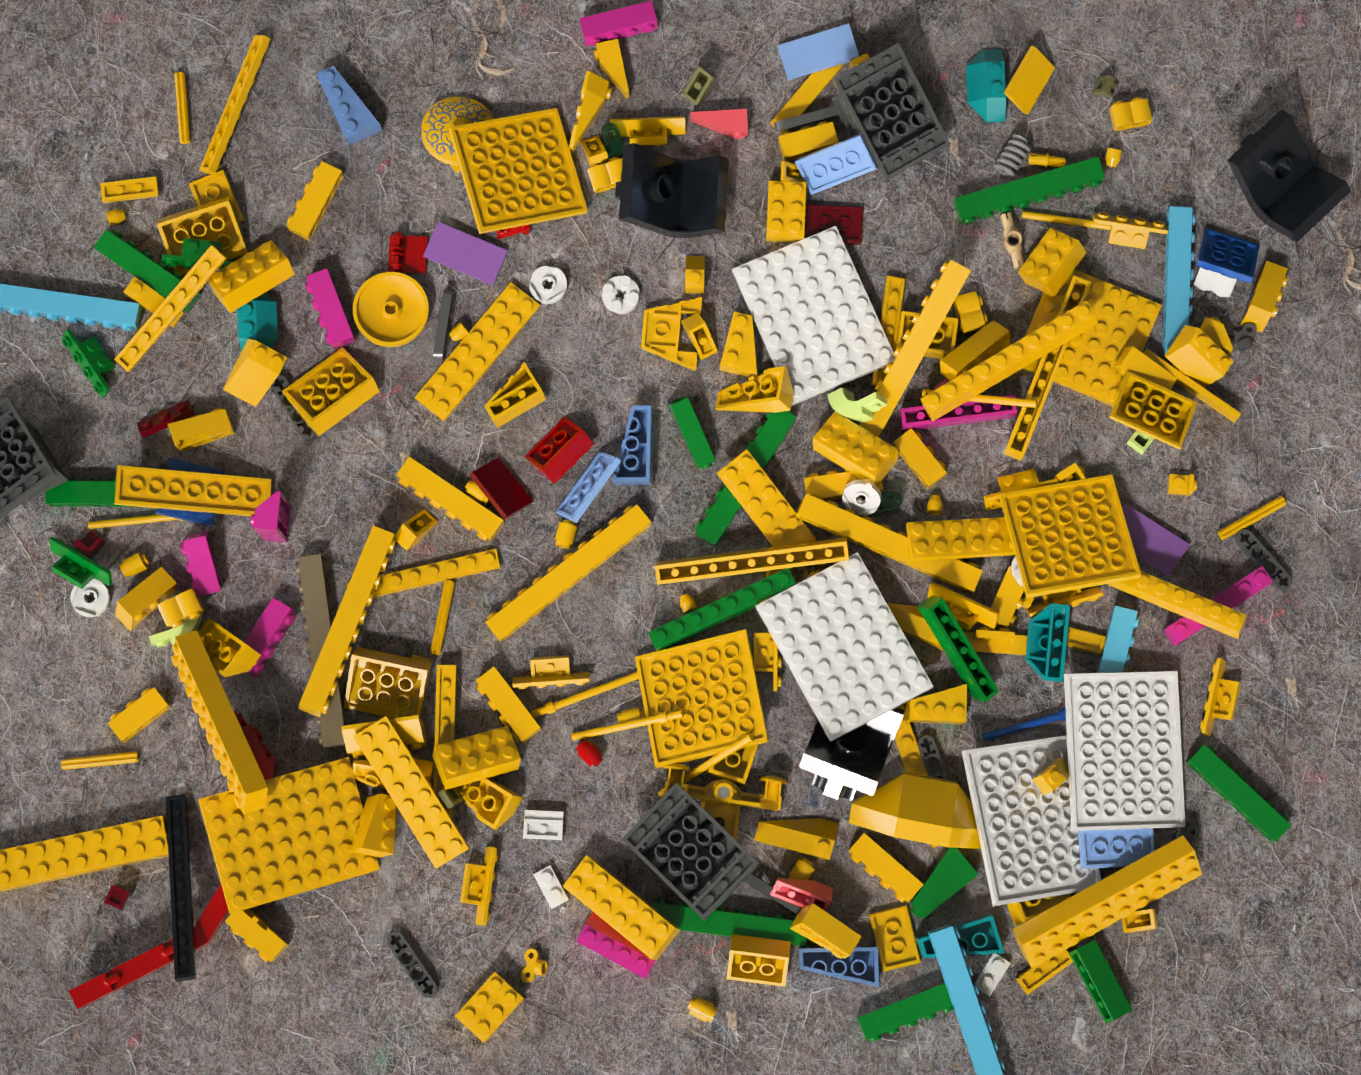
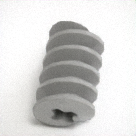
(1012, 155)

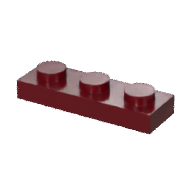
(160, 421)

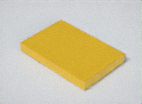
(1029, 80)
(213, 188)
(894, 938)

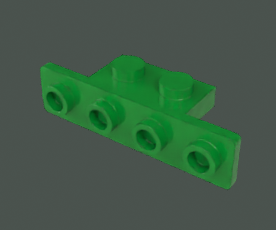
(191, 253)
(91, 359)
(77, 567)

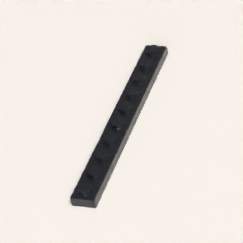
(180, 888)

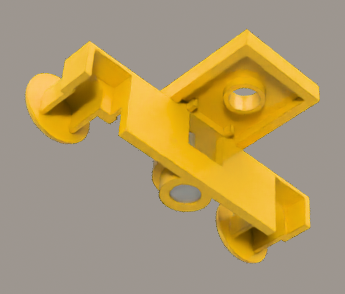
(725, 798)

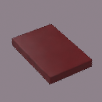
(845, 218)
(501, 488)

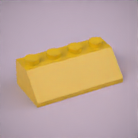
(409, 728)

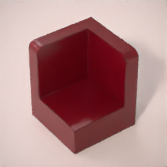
(89, 544)
(117, 897)

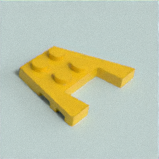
(662, 331)

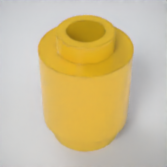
(475, 493)
(565, 534)
(134, 564)
(630, 714)
(802, 870)
(702, 1009)

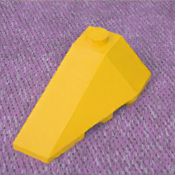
(762, 393)

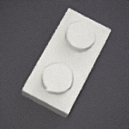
(551, 887)
(991, 974)

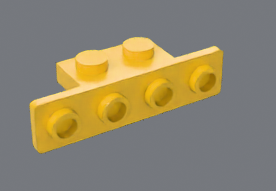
(650, 130)
(1129, 231)
(1015, 482)
(1070, 597)
(964, 609)
(997, 641)
(766, 657)
(550, 671)
(1222, 698)
(478, 885)

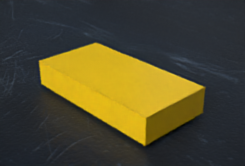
(1085, 640)

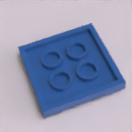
(1228, 255)
(196, 517)

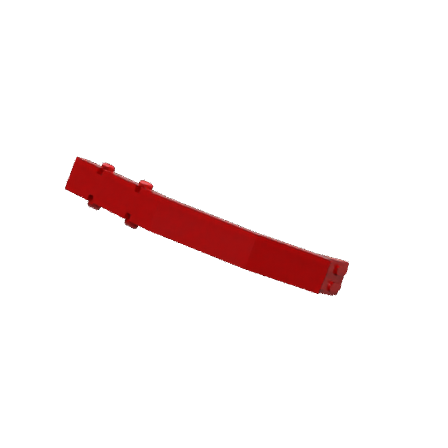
(204, 930)

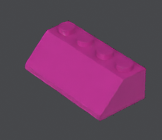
(272, 518)
(612, 945)

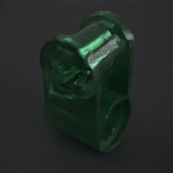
(612, 144)
(885, 507)

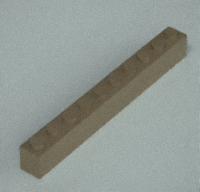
(318, 623)

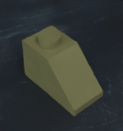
(699, 85)

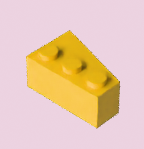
(515, 397)
(377, 827)
(257, 934)

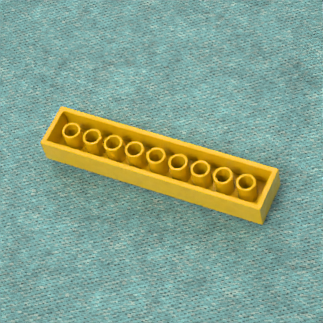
(345, 624)
(219, 722)
(83, 853)
(1107, 901)

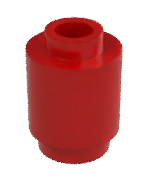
(589, 753)

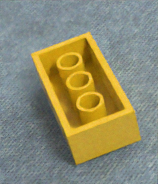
(250, 276)
(855, 448)
(476, 757)

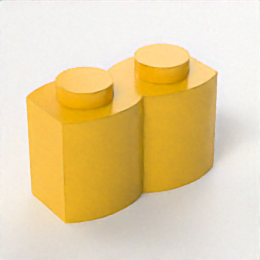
(1130, 114)
(605, 175)
(969, 312)
(180, 608)

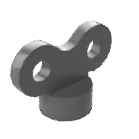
(1243, 338)
(1186, 833)

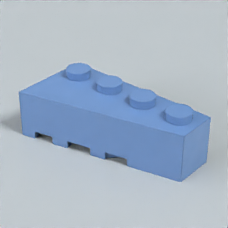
(350, 112)
(637, 449)
(858, 967)

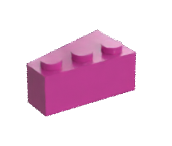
(201, 563)

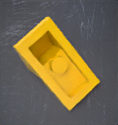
(594, 150)

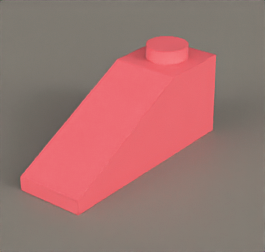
(726, 122)
(802, 892)

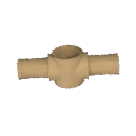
(1012, 232)

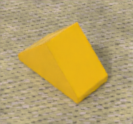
(790, 172)
(1140, 921)

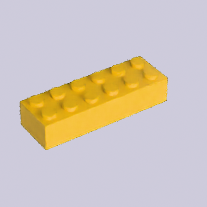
(621, 908)

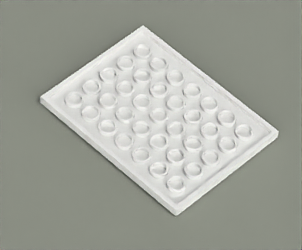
(814, 314)
(844, 647)
(1124, 750)
(1020, 830)

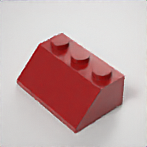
(559, 450)

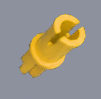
(1046, 160)

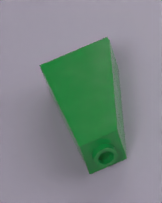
(691, 432)
(946, 879)

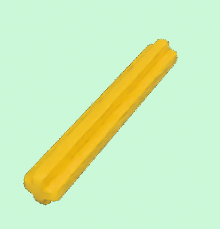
(182, 107)
(1251, 518)
(442, 617)
(99, 760)

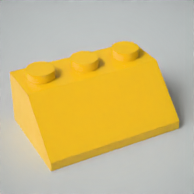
(1198, 356)

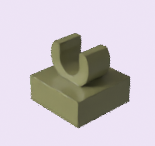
(1104, 86)
(450, 797)

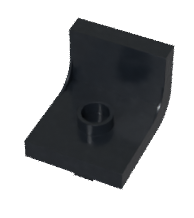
(1283, 179)
(673, 194)
(853, 759)

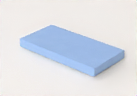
(818, 51)
(836, 164)
(588, 486)
(1114, 847)

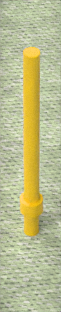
(1064, 220)
(997, 400)
(129, 521)
(551, 707)
(662, 717)
(711, 762)

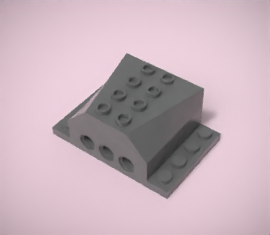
(889, 110)
(25, 460)
(690, 851)

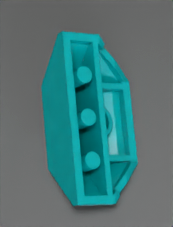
(987, 85)
(258, 321)
(1048, 642)

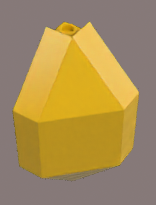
(919, 811)

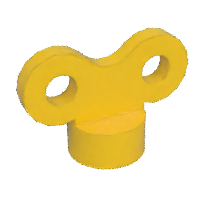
(534, 966)

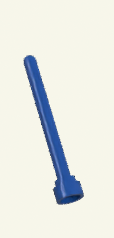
(1061, 715)

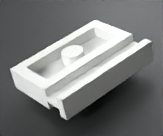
(543, 825)

